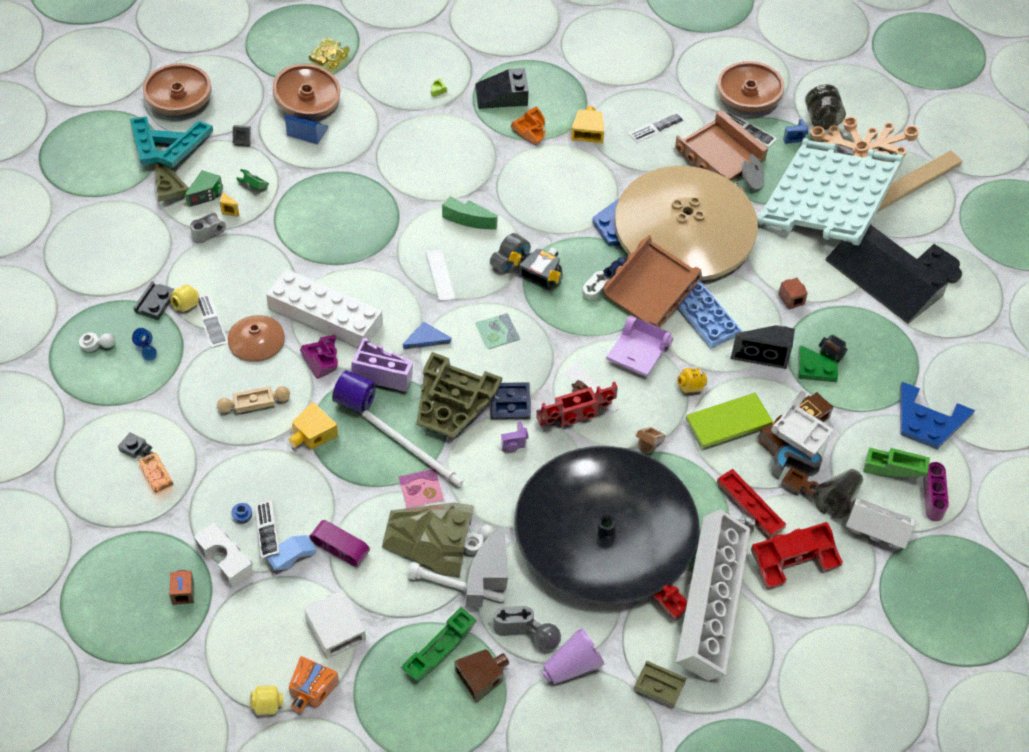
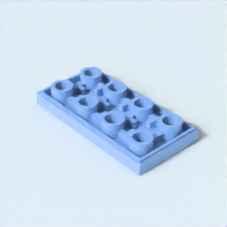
(708, 317)

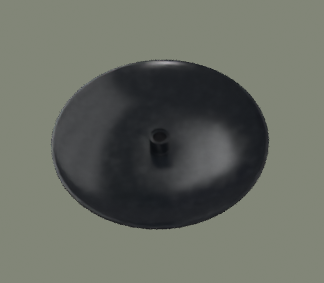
(637, 497)

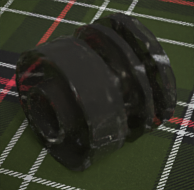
(825, 106)

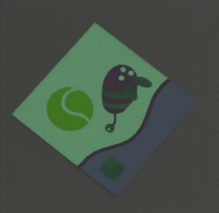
(497, 330)

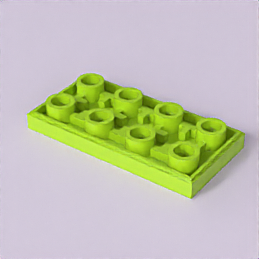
(728, 420)

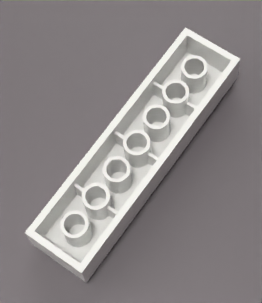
(713, 596)

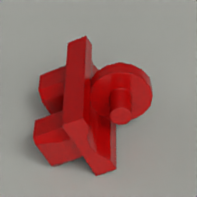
(671, 601)

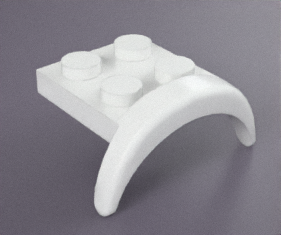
(801, 428)

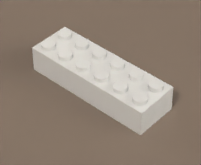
(324, 308)

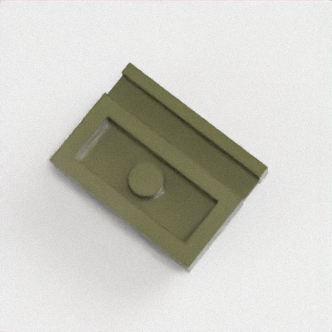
(660, 684)

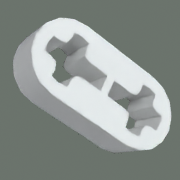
(592, 283)

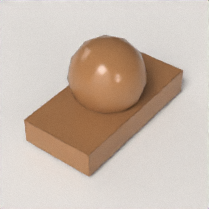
(649, 439)

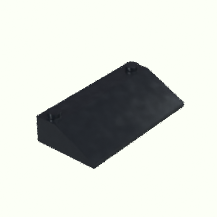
(889, 274)

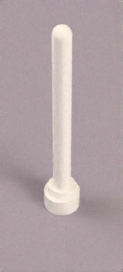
(417, 572)

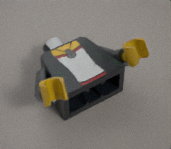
(539, 267)

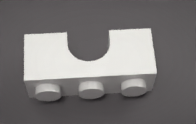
(214, 542)

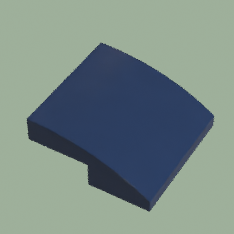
(512, 401)

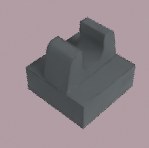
(242, 134)

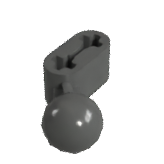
(521, 621)

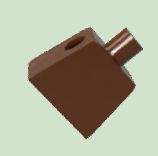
(481, 672)

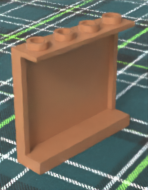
(721, 147)
(651, 283)

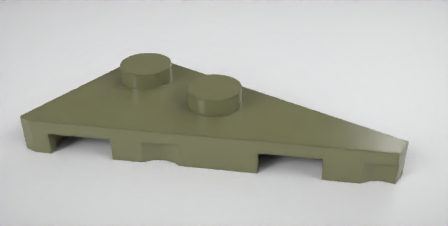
(168, 183)

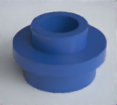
(241, 517)

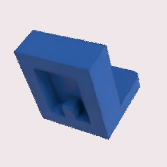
(795, 134)

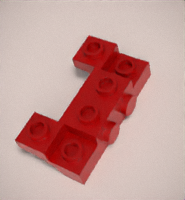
(576, 405)
(794, 549)

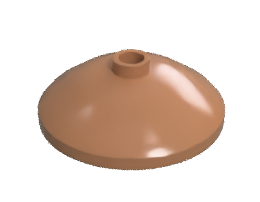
(257, 344)

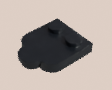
(942, 263)

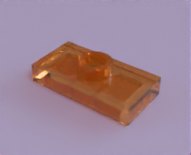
(155, 472)

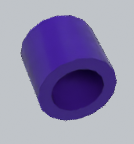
(354, 391)

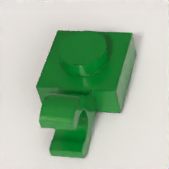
(255, 182)

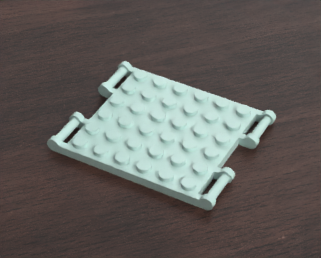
(831, 191)

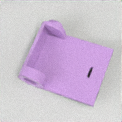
(640, 346)

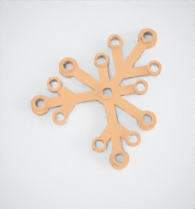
(860, 146)

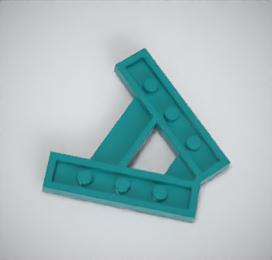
(182, 141)

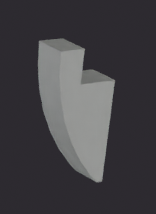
(487, 569)

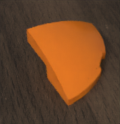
(530, 125)

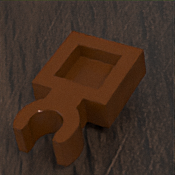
(799, 481)

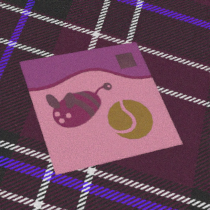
(421, 488)

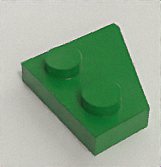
(816, 366)

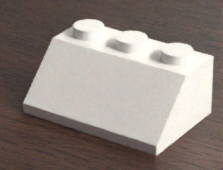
(880, 523)

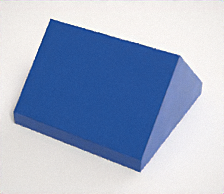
(305, 129)

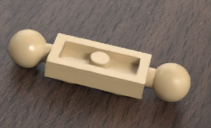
(253, 399)

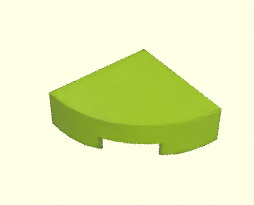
(438, 87)

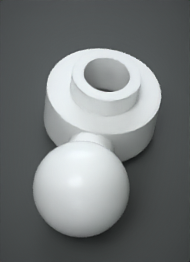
(90, 342)
(477, 539)

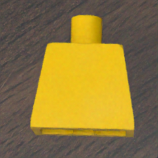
(588, 126)
(312, 428)

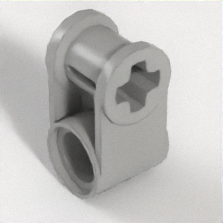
(205, 227)

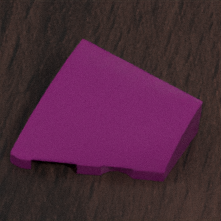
(321, 355)

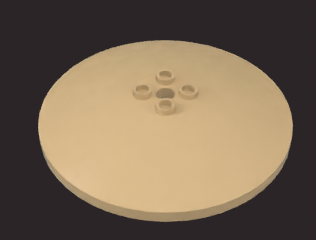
(713, 237)

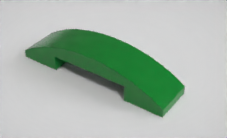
(440, 646)

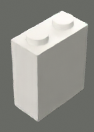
(335, 624)

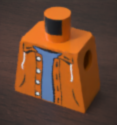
(311, 684)

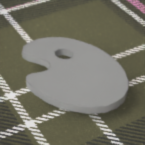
(753, 177)

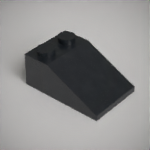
(503, 90)
(764, 346)

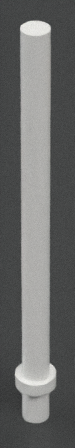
(449, 475)

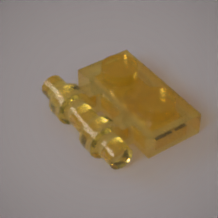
(325, 51)

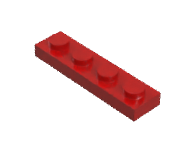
(751, 503)

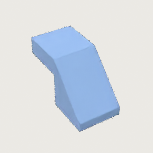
(290, 551)

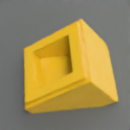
(229, 205)

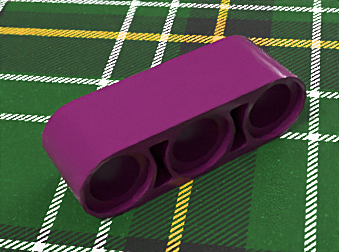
(936, 491)
(339, 543)

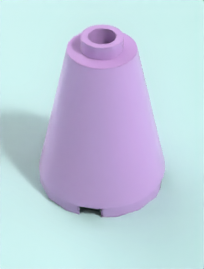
(573, 659)

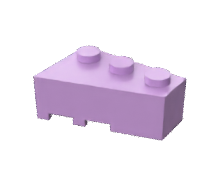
(382, 367)

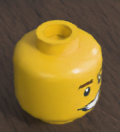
(692, 380)

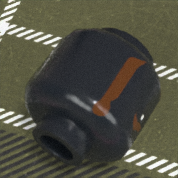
(833, 348)

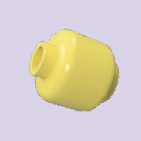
(184, 298)
(266, 700)

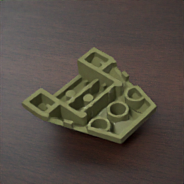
(452, 395)
(430, 535)

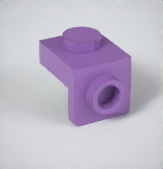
(514, 440)

